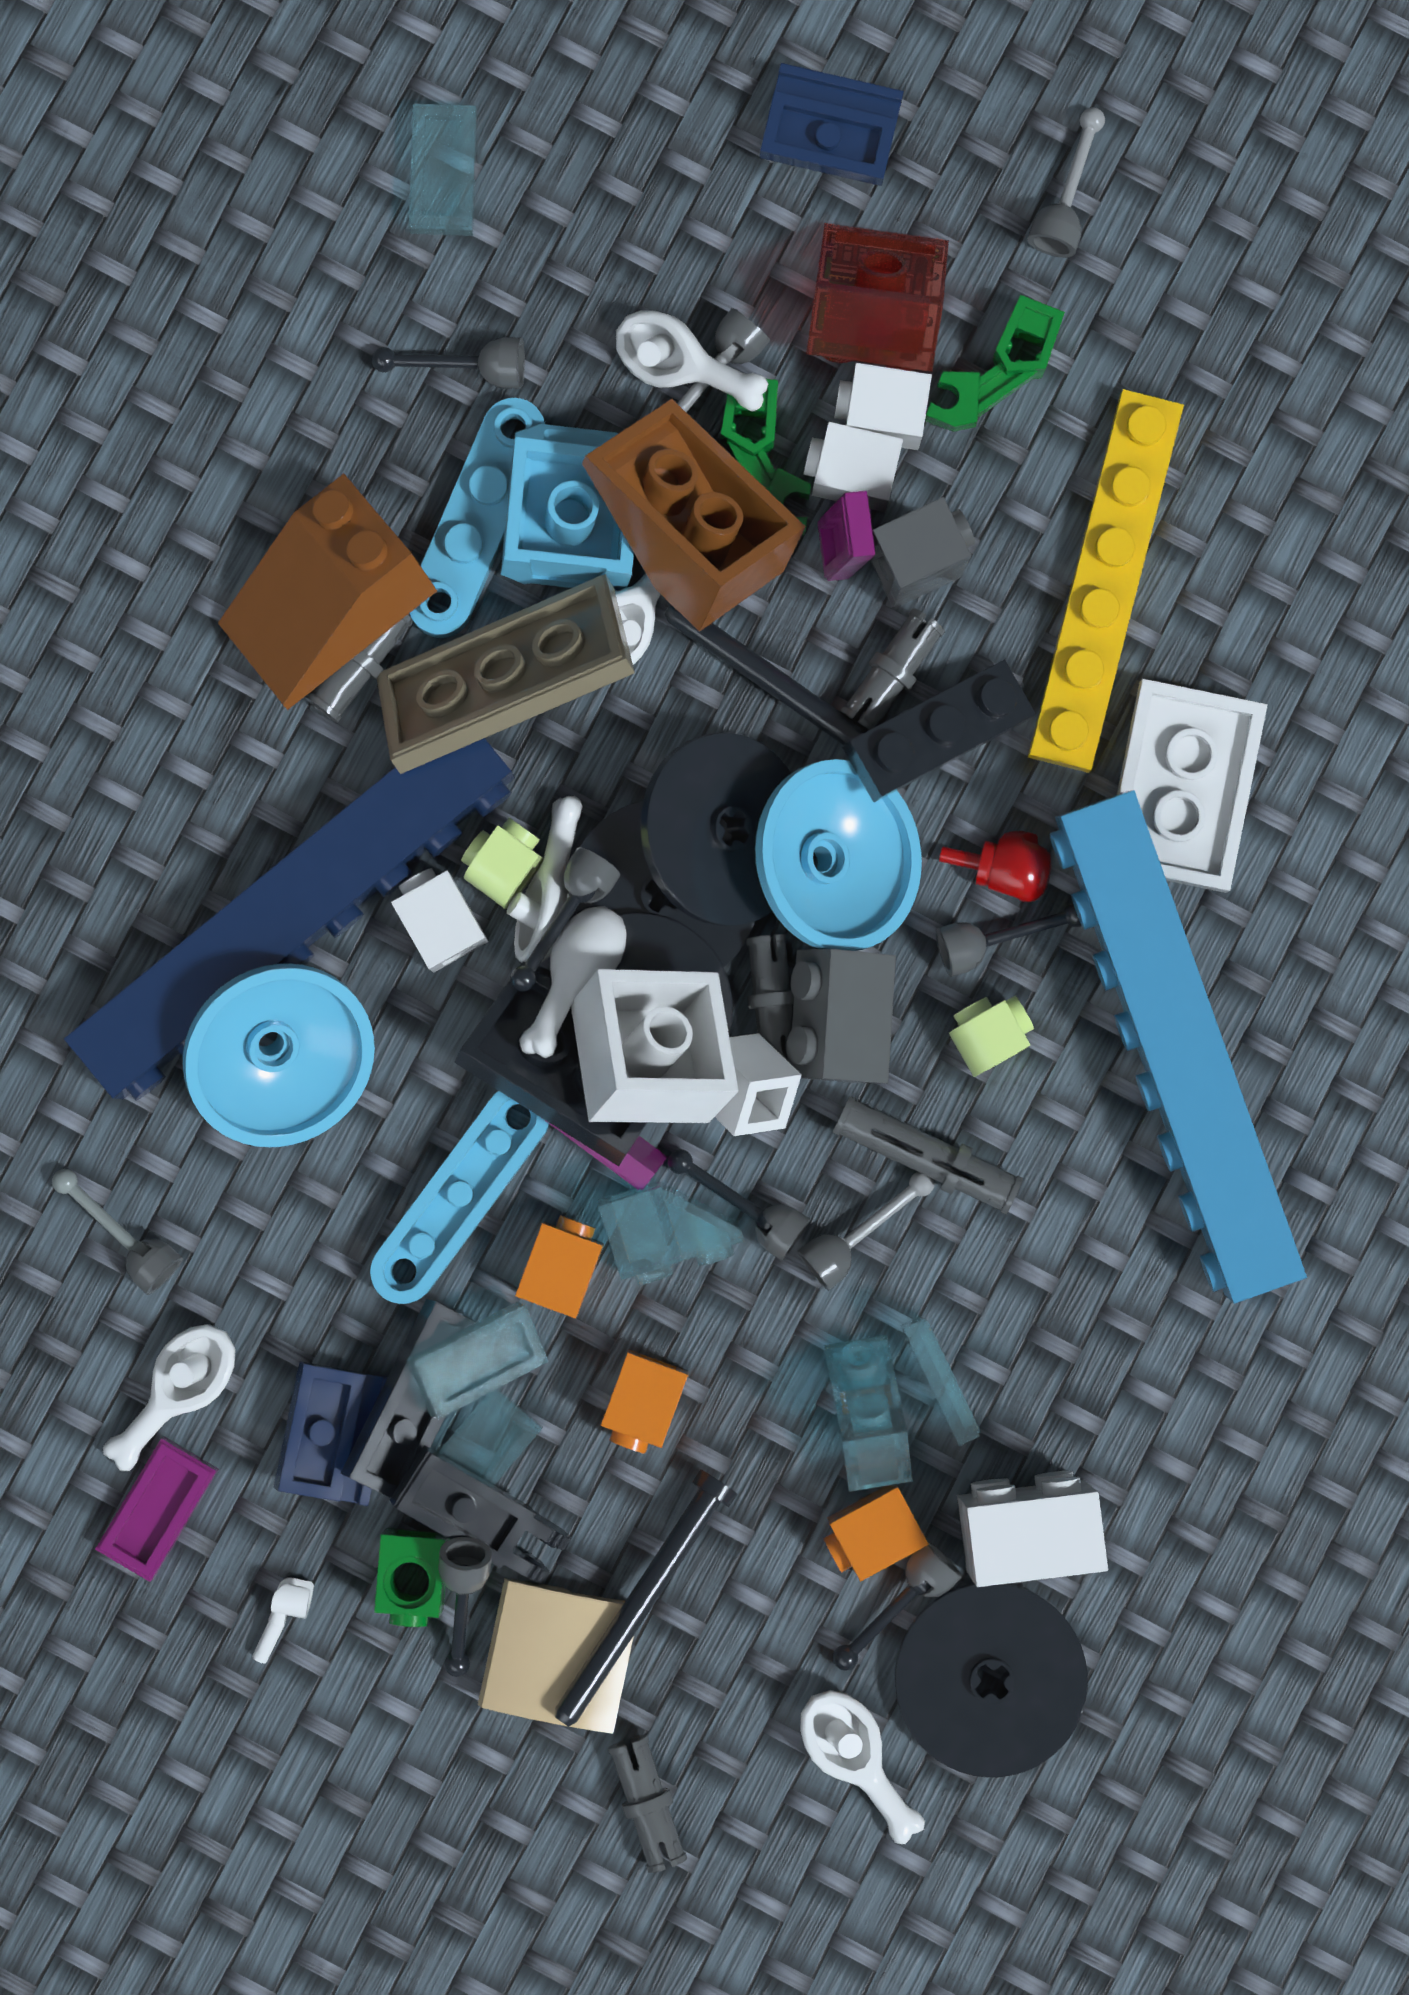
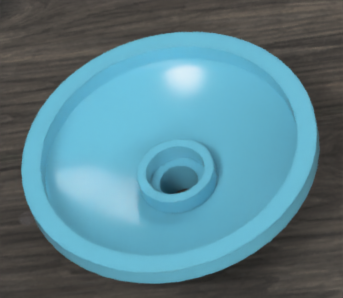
(863, 853)
(297, 1082)

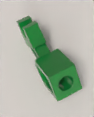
(978, 394)
(754, 456)

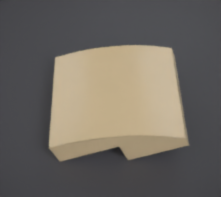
(539, 1649)

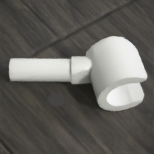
(290, 1599)

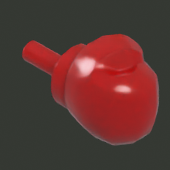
(1011, 867)

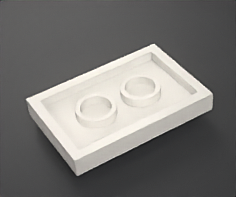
(1193, 777)

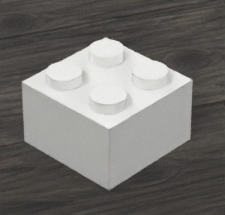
(653, 1046)
(1032, 1529)

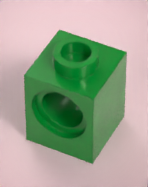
(401, 1547)

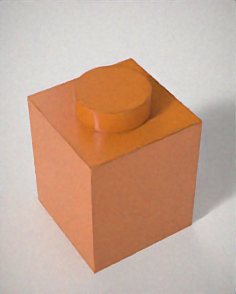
(560, 1266)
(643, 1402)
(874, 1533)

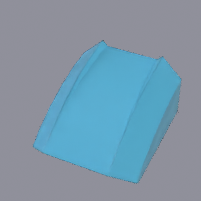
(556, 517)

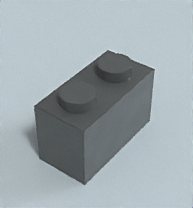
(921, 551)
(842, 1015)

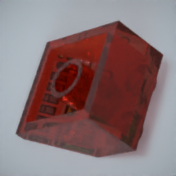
(878, 298)

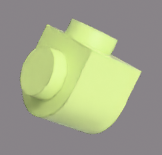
(502, 861)
(991, 1033)

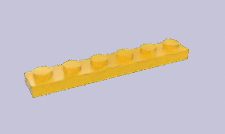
(1105, 581)

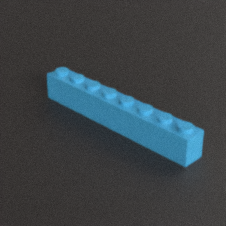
(1179, 1047)

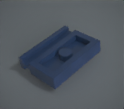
(831, 124)
(321, 1430)

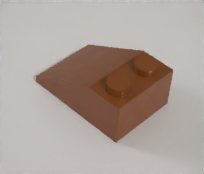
(692, 514)
(323, 592)

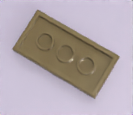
(504, 673)

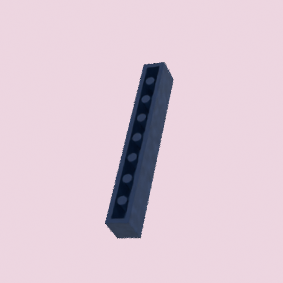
(289, 910)

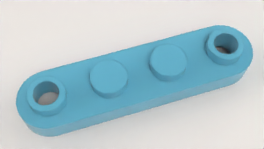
(473, 521)
(455, 1200)

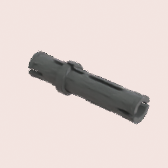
(998, 1185)

